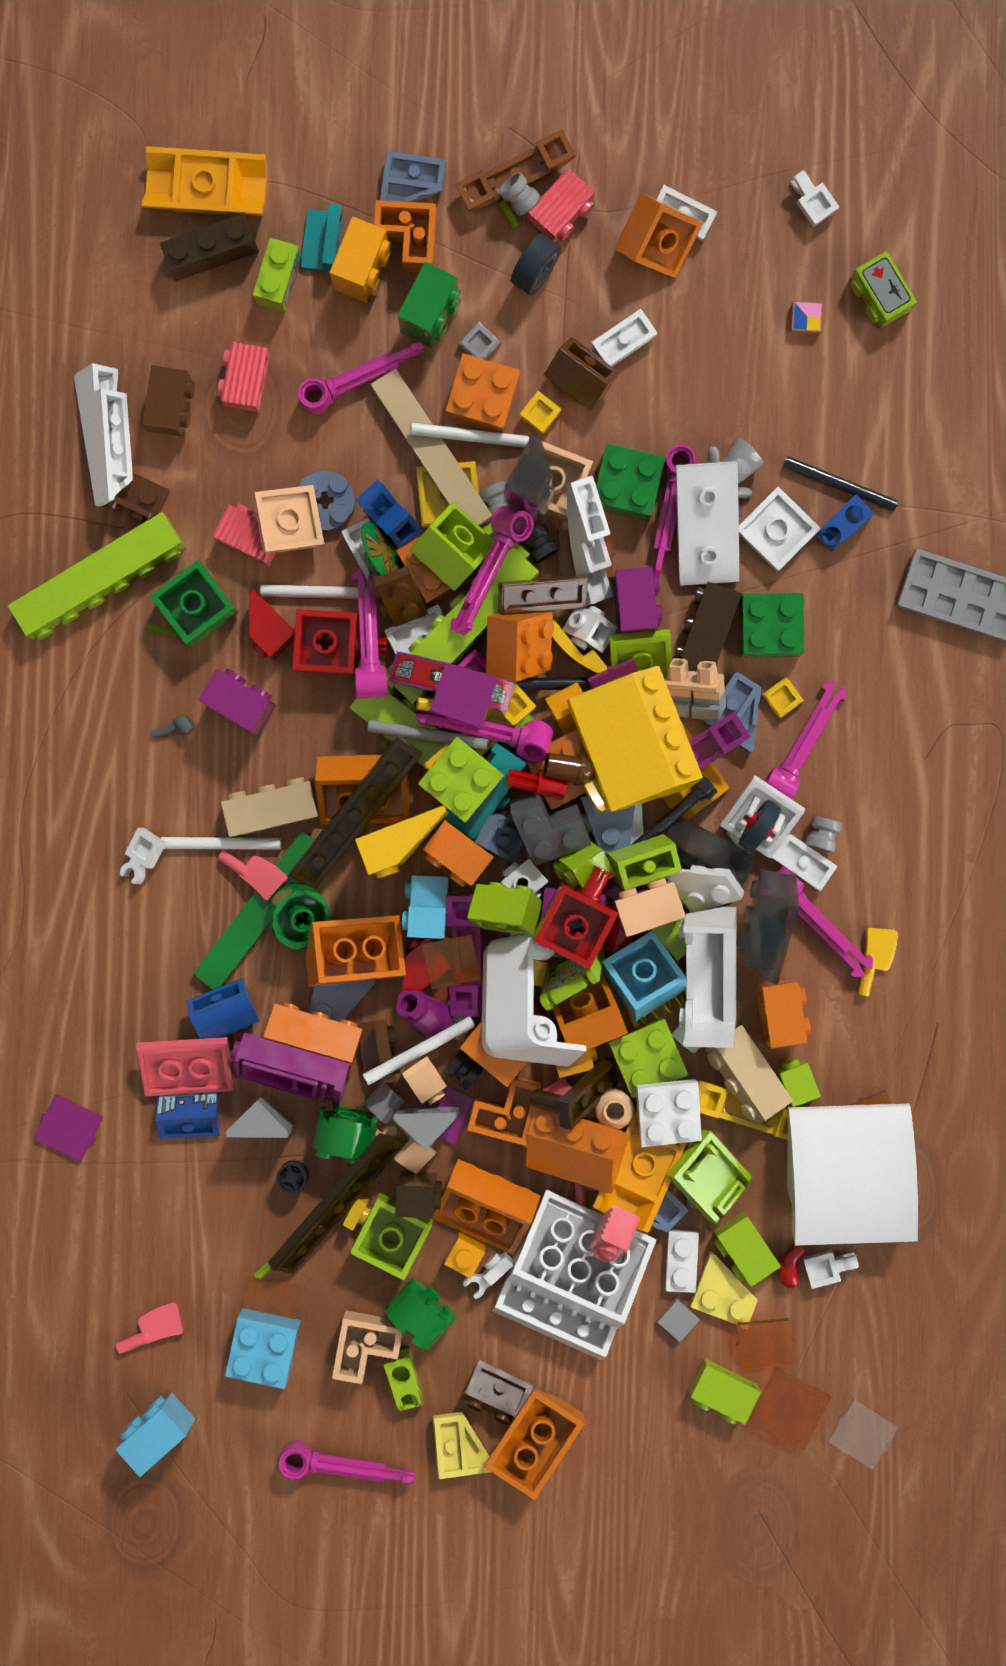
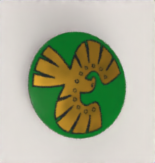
(379, 550)

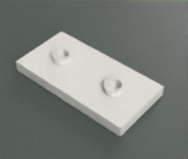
(707, 523)

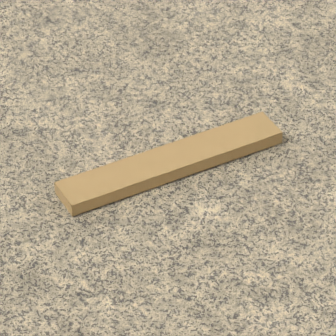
(430, 451)

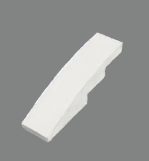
(586, 533)

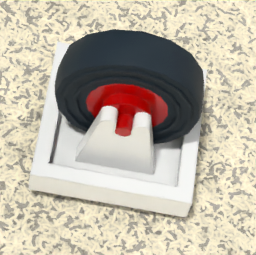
(762, 817)

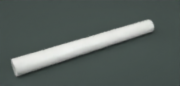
(468, 435)
(310, 591)
(222, 843)
(418, 1050)

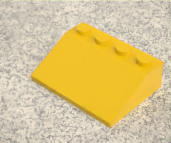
(635, 739)
(395, 844)

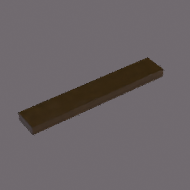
(355, 812)
(336, 1203)

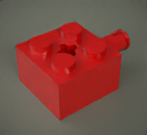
(342, 656)
(569, 904)

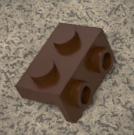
(399, 595)
(376, 1046)

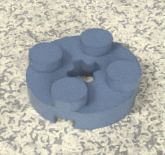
(337, 488)

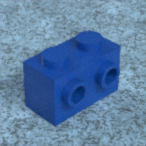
(222, 1010)

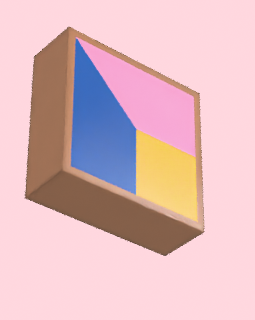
(806, 317)

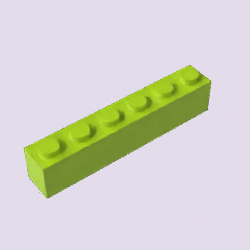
(97, 576)
(448, 646)

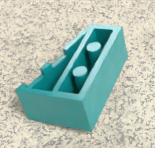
(497, 798)

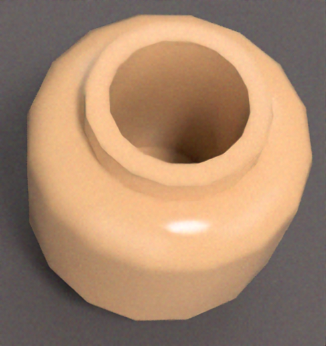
(615, 1109)

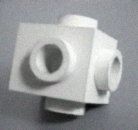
(589, 628)
(525, 870)

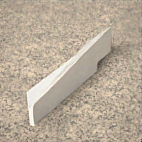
(104, 430)

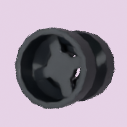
(540, 544)
(463, 1069)
(288, 1179)

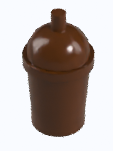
(568, 768)

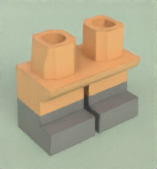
(698, 691)

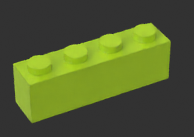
(396, 712)

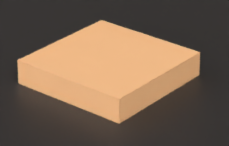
(288, 519)

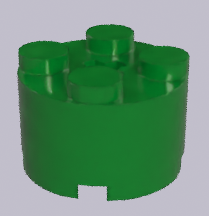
(286, 904)
(343, 1133)
(420, 1313)

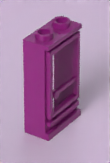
(289, 1069)

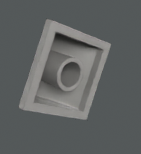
(262, 1121)
(425, 1123)

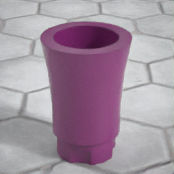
(424, 1013)

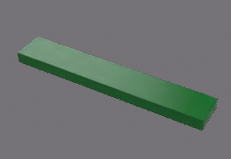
(246, 926)

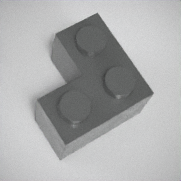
(548, 834)

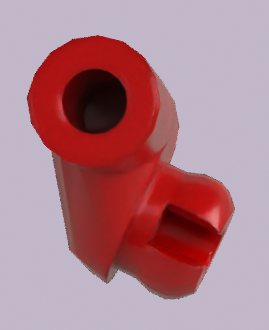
(788, 1272)

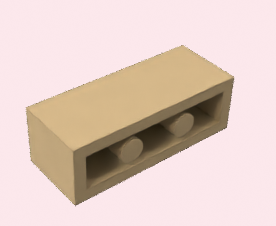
(270, 807)
(749, 1077)

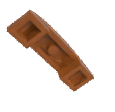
(535, 165)

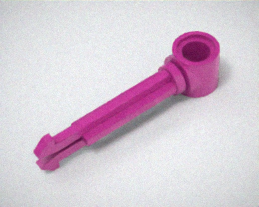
(352, 378)
(668, 513)
(509, 527)
(370, 675)
(532, 740)
(785, 777)
(829, 932)
(337, 1465)

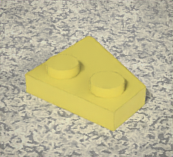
(722, 1293)
(457, 1447)

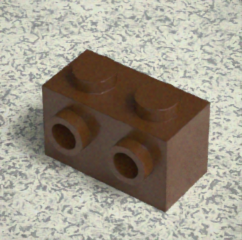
(581, 373)
(168, 401)

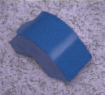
(388, 514)

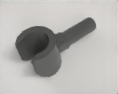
(182, 724)

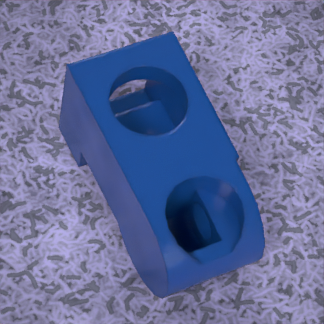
(844, 523)

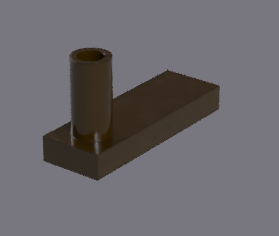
(581, 1097)

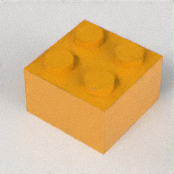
(360, 260)

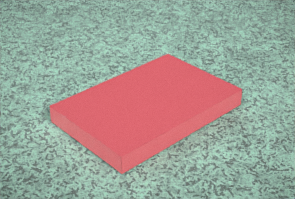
(185, 1066)

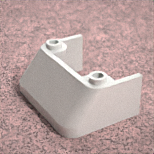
(710, 977)
(507, 1005)

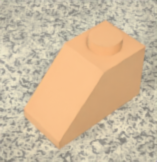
(425, 1081)
(412, 1154)

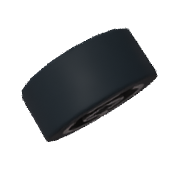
(535, 264)

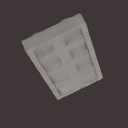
(955, 594)

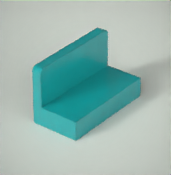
(322, 238)

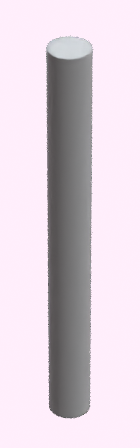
(426, 734)

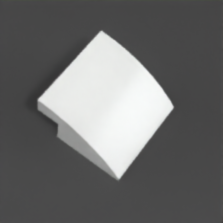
(852, 1174)
(563, 1287)

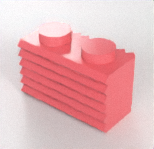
(562, 206)
(244, 376)
(241, 532)
(613, 1234)

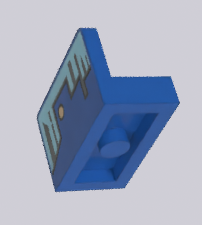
(188, 1115)

